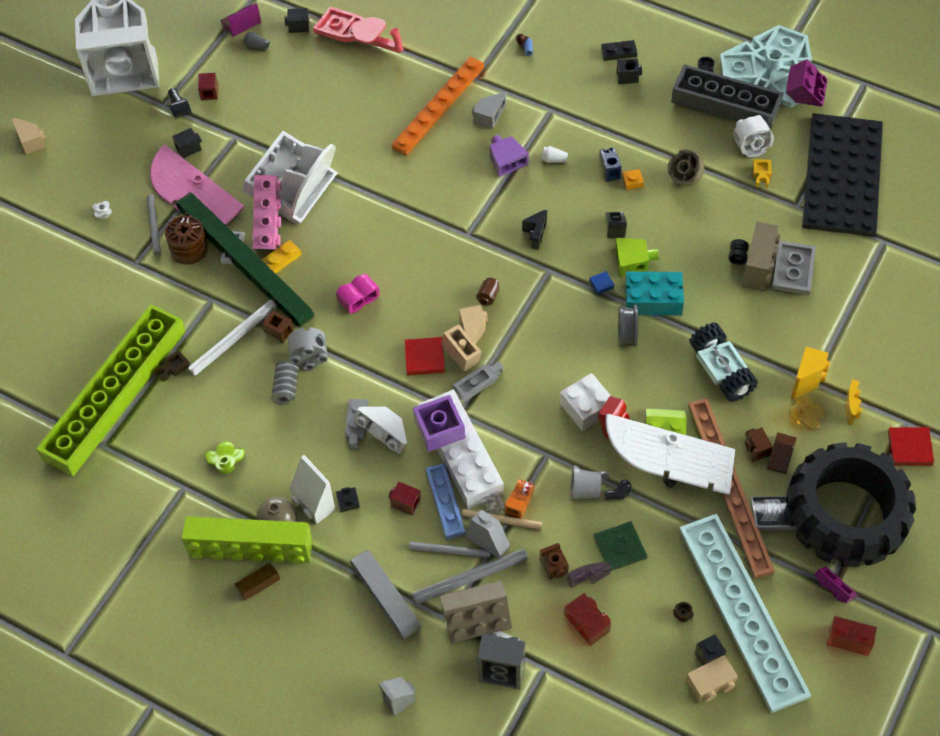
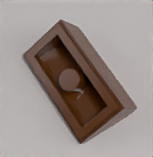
(257, 581)

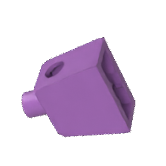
(507, 155)

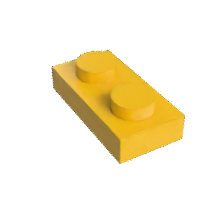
(282, 256)

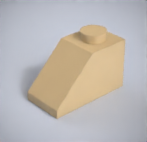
(29, 135)
(473, 321)

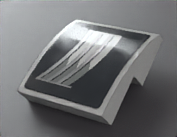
(770, 513)

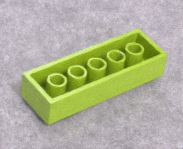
(247, 539)

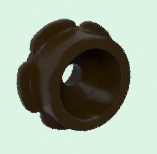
(683, 606)

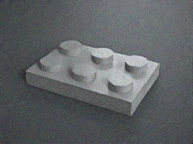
(794, 268)

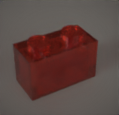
(587, 618)
(851, 636)

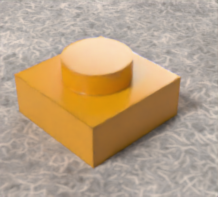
(633, 179)

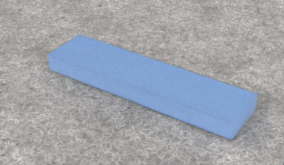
(445, 501)

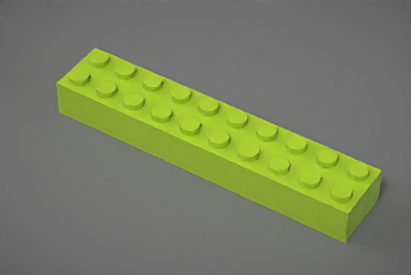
(111, 390)

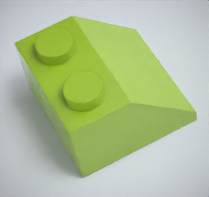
(667, 419)

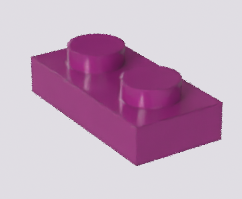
(829, 580)

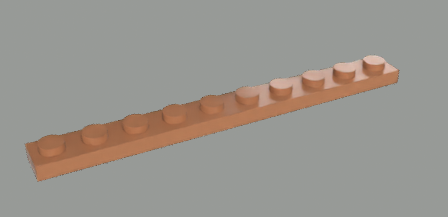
(736, 502)

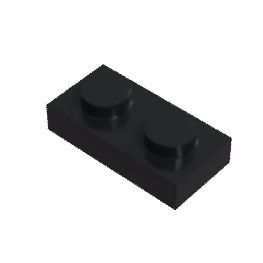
(619, 50)

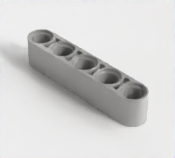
(385, 594)

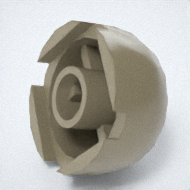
(686, 168)
(277, 510)

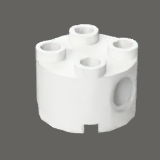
(753, 136)

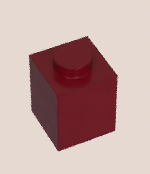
(208, 86)
(405, 498)

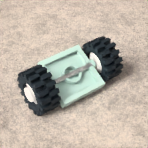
(722, 362)

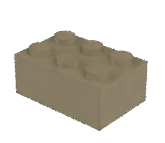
(761, 256)
(475, 611)

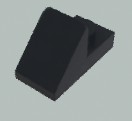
(616, 224)
(535, 226)

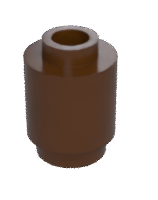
(488, 291)

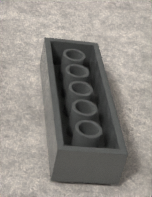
(725, 96)

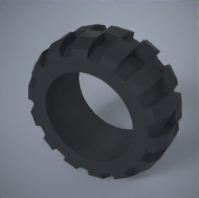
(872, 473)

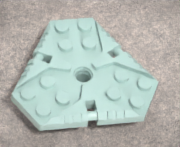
(767, 59)

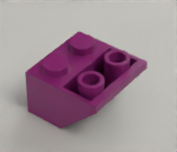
(806, 84)

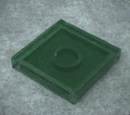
(620, 545)

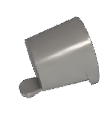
(586, 483)

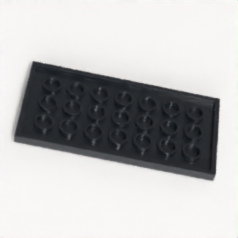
(843, 175)

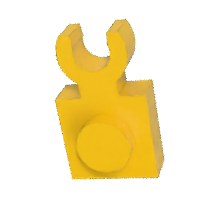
(762, 171)

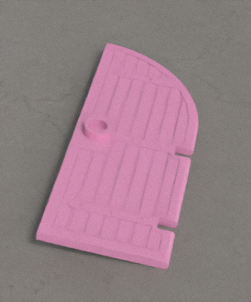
(176, 177)

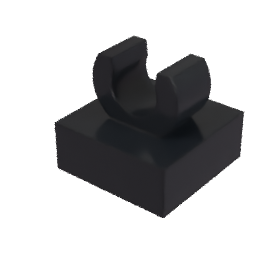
(347, 499)

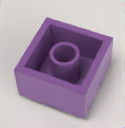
(439, 423)

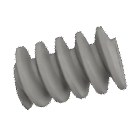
(284, 383)

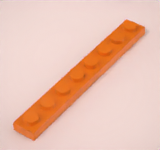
(437, 106)

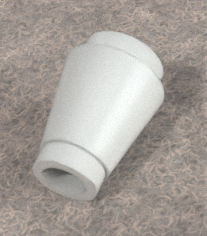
(553, 155)

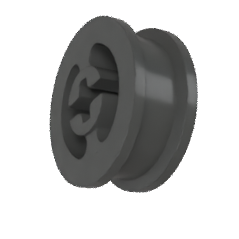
(628, 325)

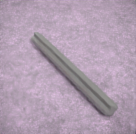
(469, 576)

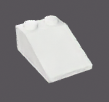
(311, 491)

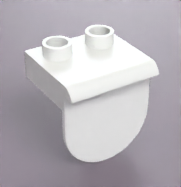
(303, 173)

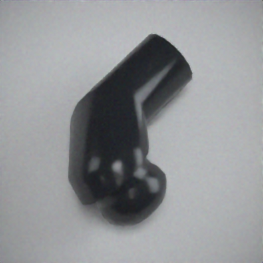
(620, 492)

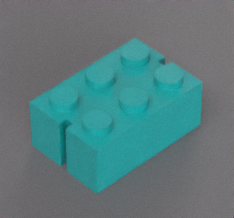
(655, 292)

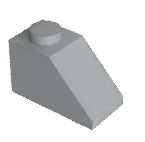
(489, 110)
(488, 534)
(397, 694)

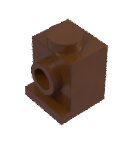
(278, 326)
(758, 444)
(551, 554)

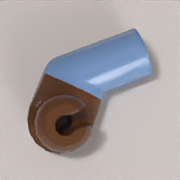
(526, 43)

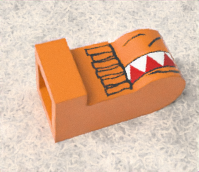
(519, 499)

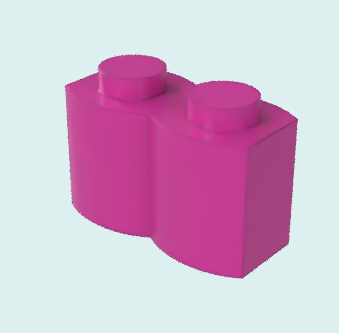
(357, 293)

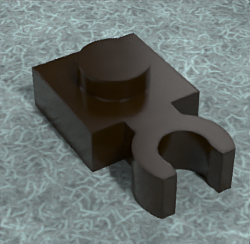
(172, 364)

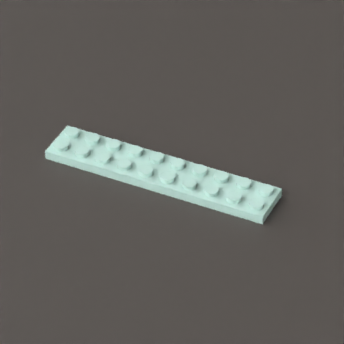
(744, 614)

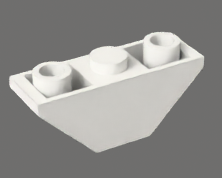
(383, 426)

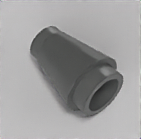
(255, 41)

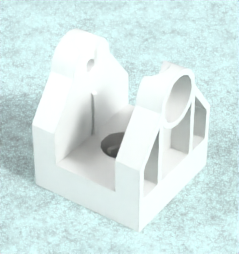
(115, 47)

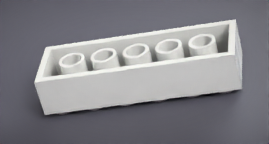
(469, 462)

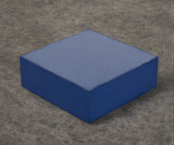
(601, 282)

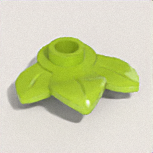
(225, 457)

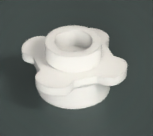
(102, 210)

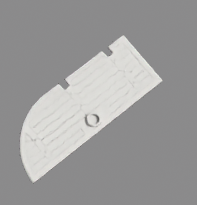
(682, 456)

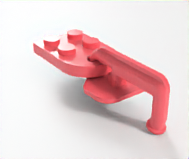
(352, 27)

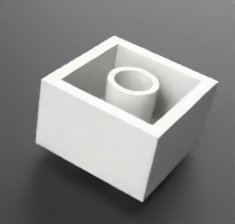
(584, 401)

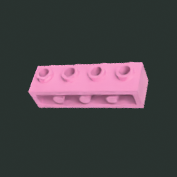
(266, 212)

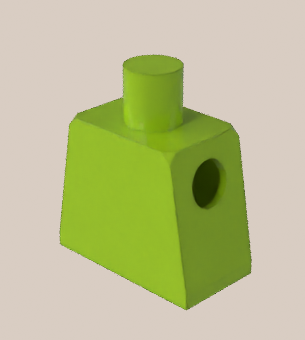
(633, 255)

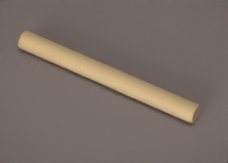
(507, 520)

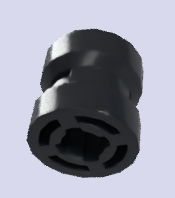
(706, 63)
(738, 252)

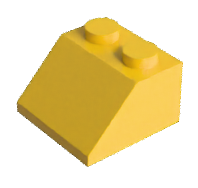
(811, 372)

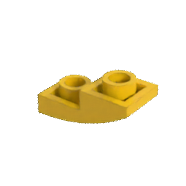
(852, 402)

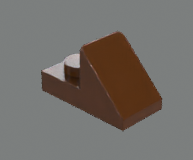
(781, 453)

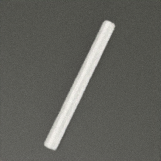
(232, 337)

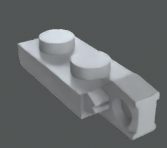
(477, 381)
(353, 430)

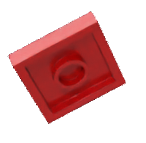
(424, 356)
(911, 446)

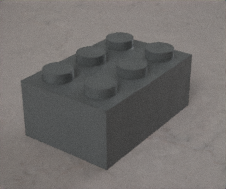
(501, 660)

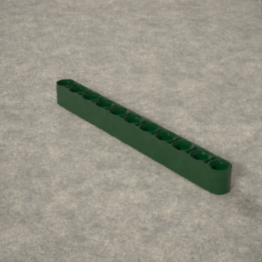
(246, 261)

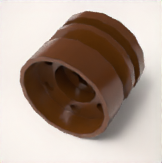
(186, 240)

